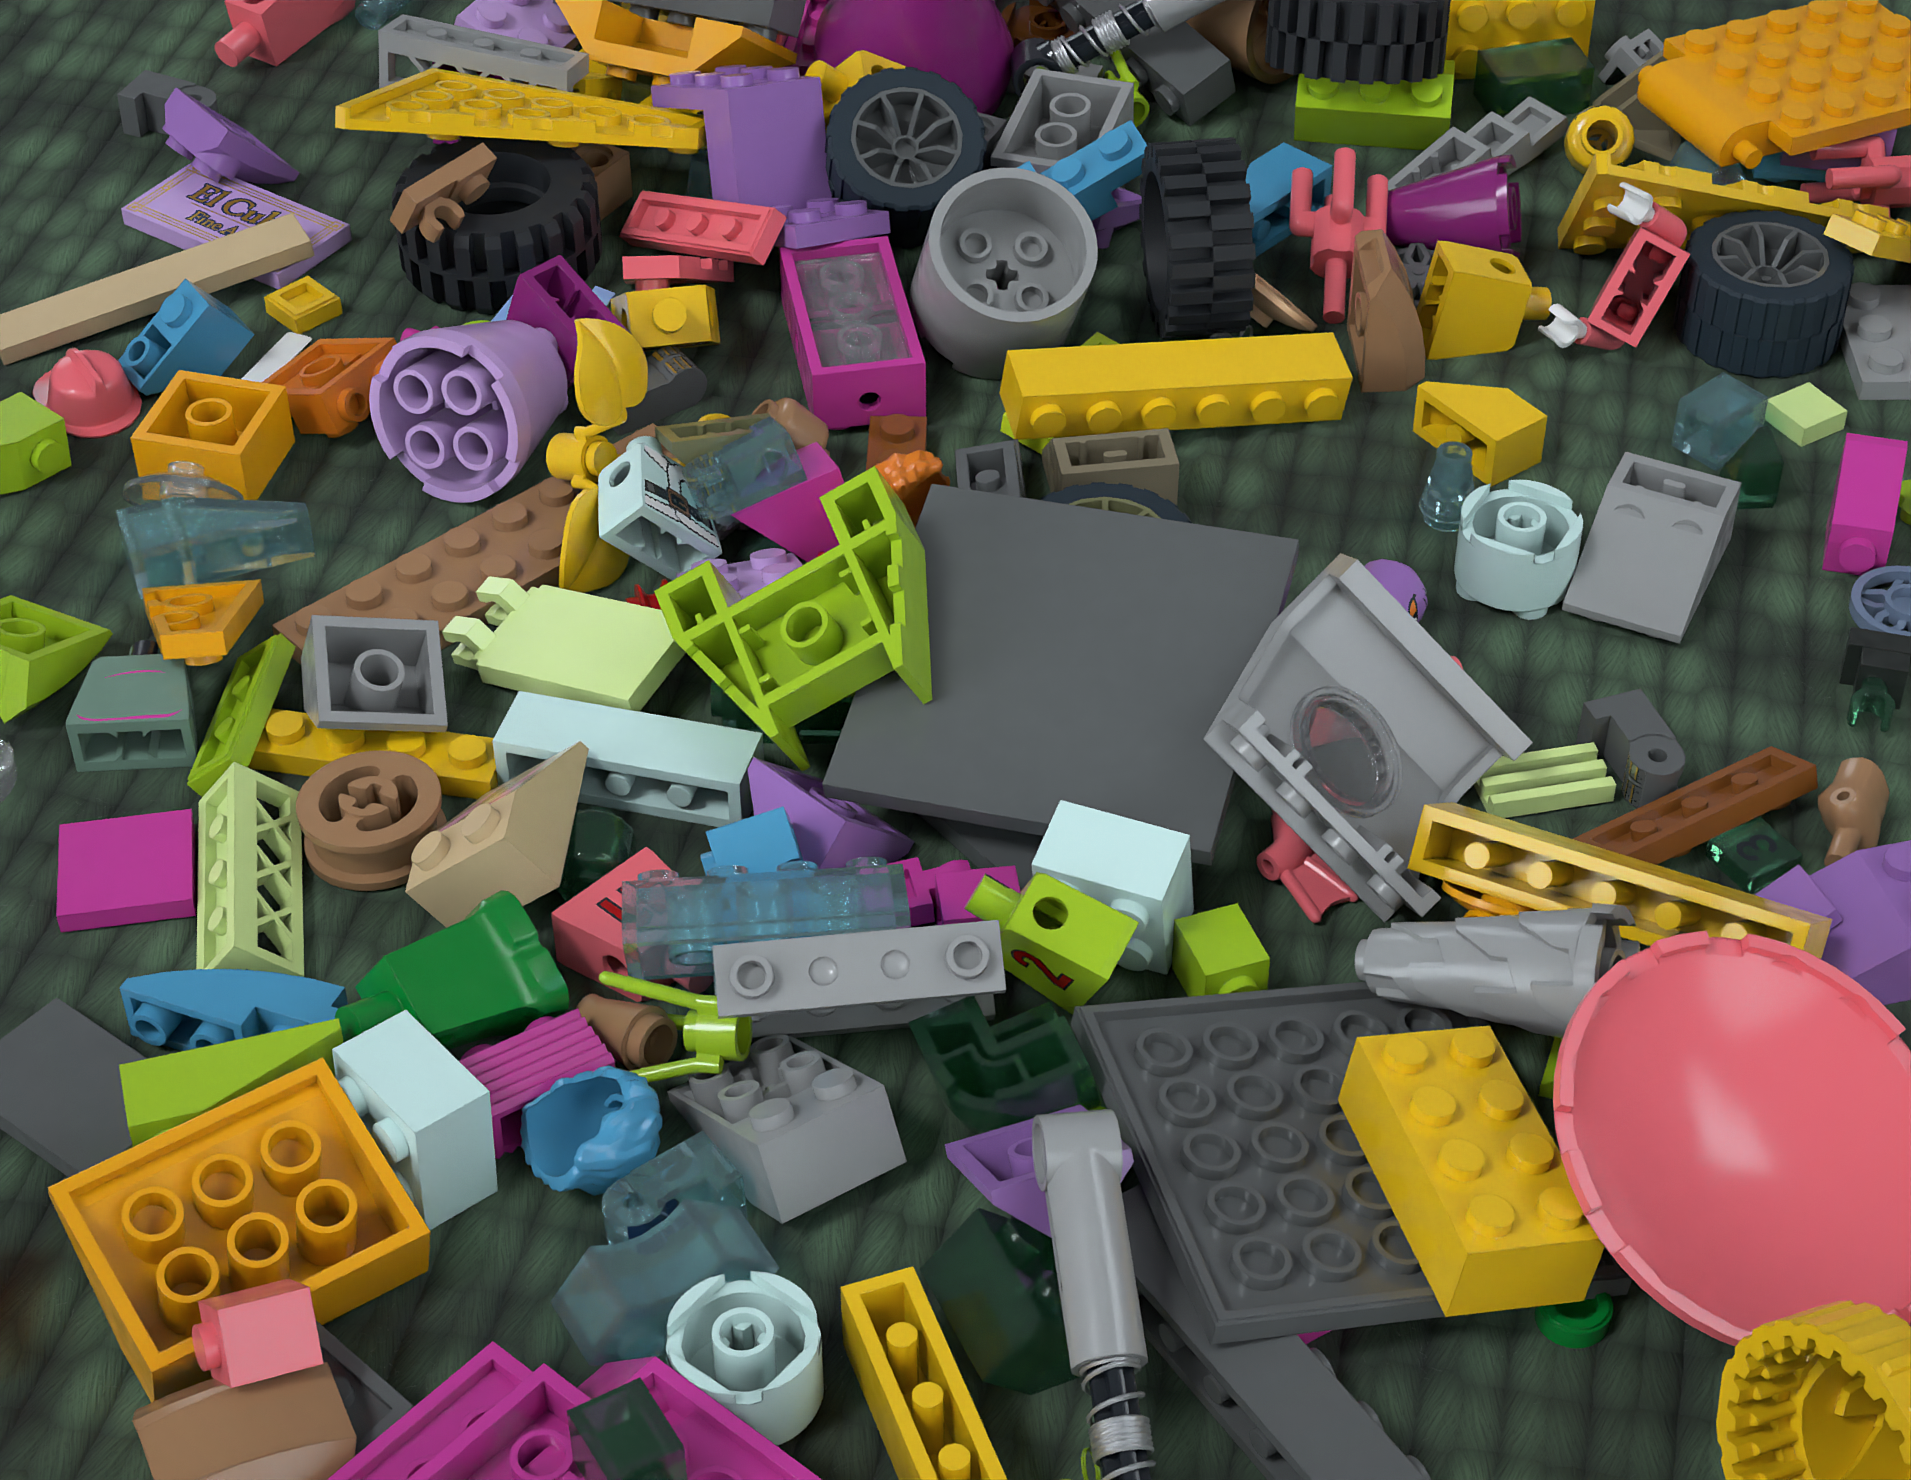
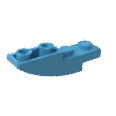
(1100, 168)
(223, 1005)

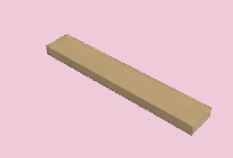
(145, 287)

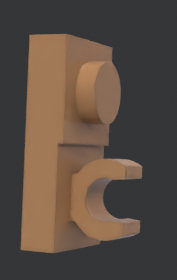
(441, 192)

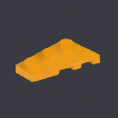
(201, 619)

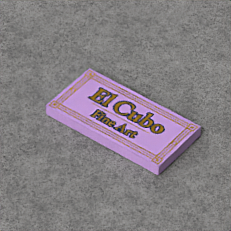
(196, 210)

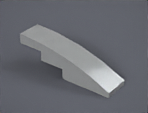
(1522, 133)

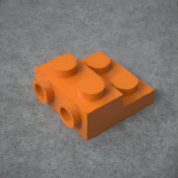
(332, 383)

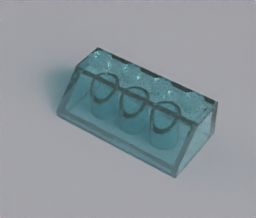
(677, 920)

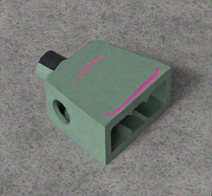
(134, 713)

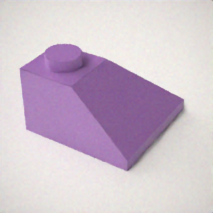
(825, 828)

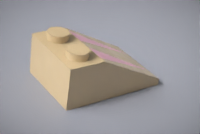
(502, 841)

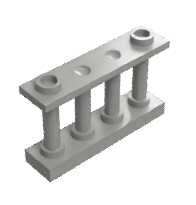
(858, 978)

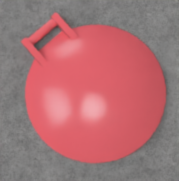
(1740, 1131)

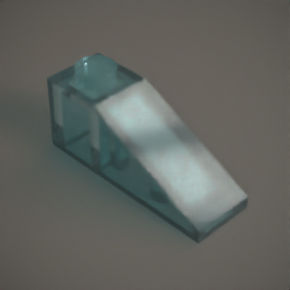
(210, 538)

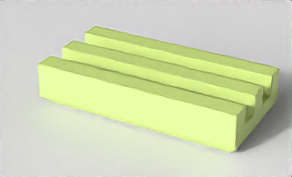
(1541, 779)

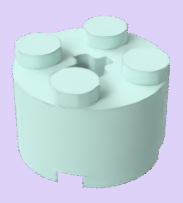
(1517, 547)
(751, 1350)

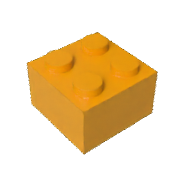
(222, 423)

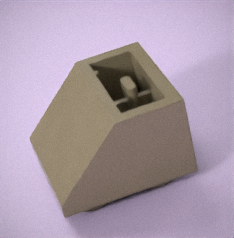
(1130, 458)

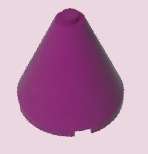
(949, 37)

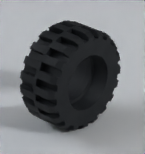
(535, 208)

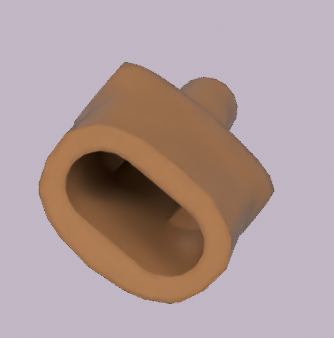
(1853, 807)

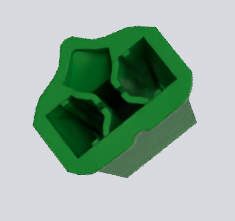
(465, 980)

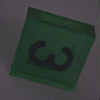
(1753, 854)

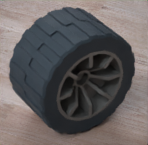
(902, 147)
(1763, 294)

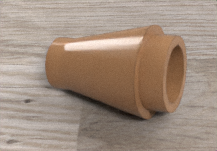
(631, 1031)

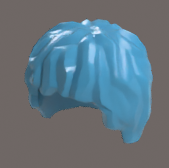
(591, 1129)

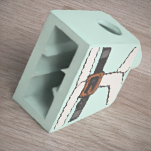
(651, 511)

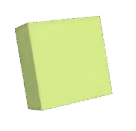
(1805, 414)

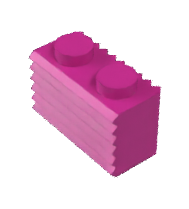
(529, 1065)

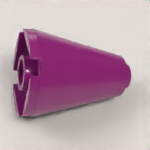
(1460, 207)

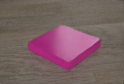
(126, 870)

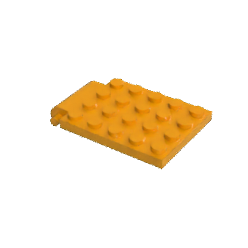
(1784, 80)

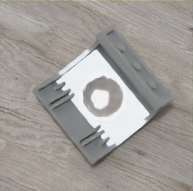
(1355, 727)

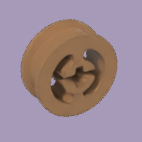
(368, 817)

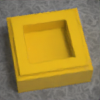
(303, 305)

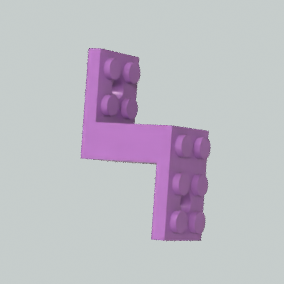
(771, 149)

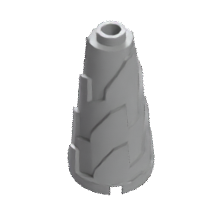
(1501, 967)

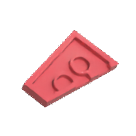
(660, 271)

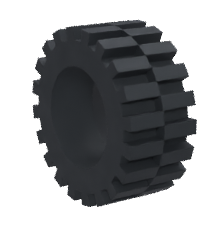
(1358, 39)
(1197, 237)

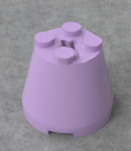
(468, 404)

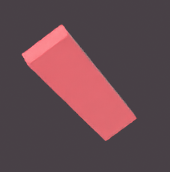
(703, 227)

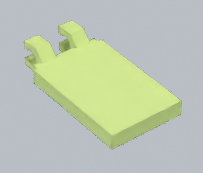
(566, 644)

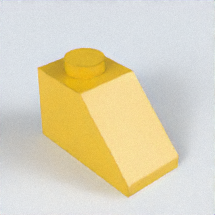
(1492, 421)

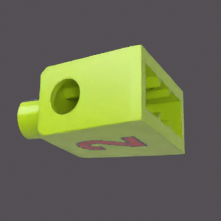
(1054, 936)

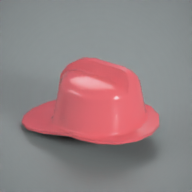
(89, 394)

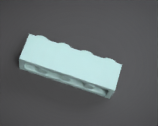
(635, 758)

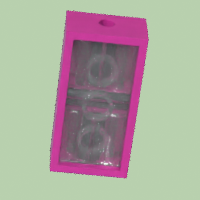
(852, 332)

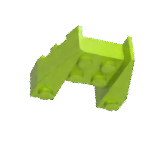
(819, 626)

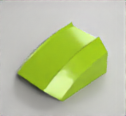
(41, 653)

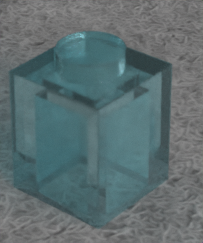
(1718, 420)

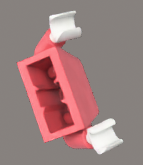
(1636, 282)

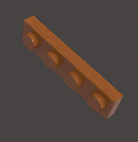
(1707, 807)

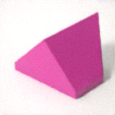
(796, 514)

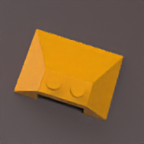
(658, 48)

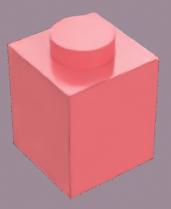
(257, 1333)

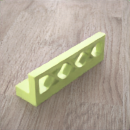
(234, 866)

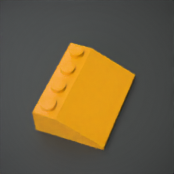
(234, 1203)

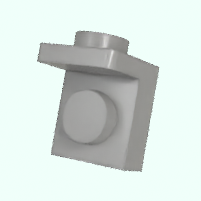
(1629, 54)

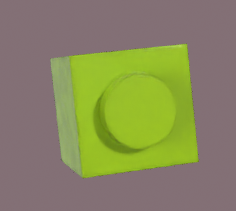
(1218, 953)

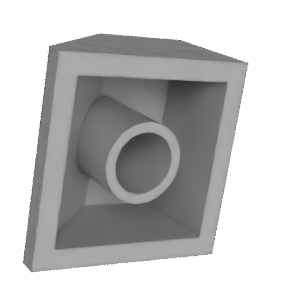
(374, 674)

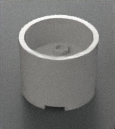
(1011, 234)

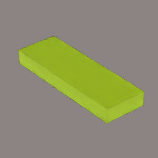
(241, 711)

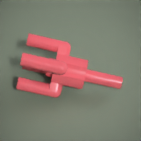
(1877, 181)
(1336, 225)

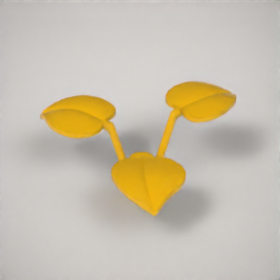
(607, 380)

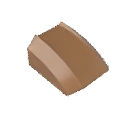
(1383, 318)
(255, 1431)

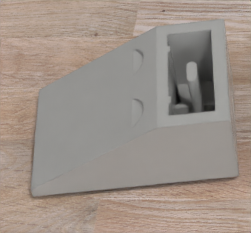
(1653, 547)
(793, 1124)

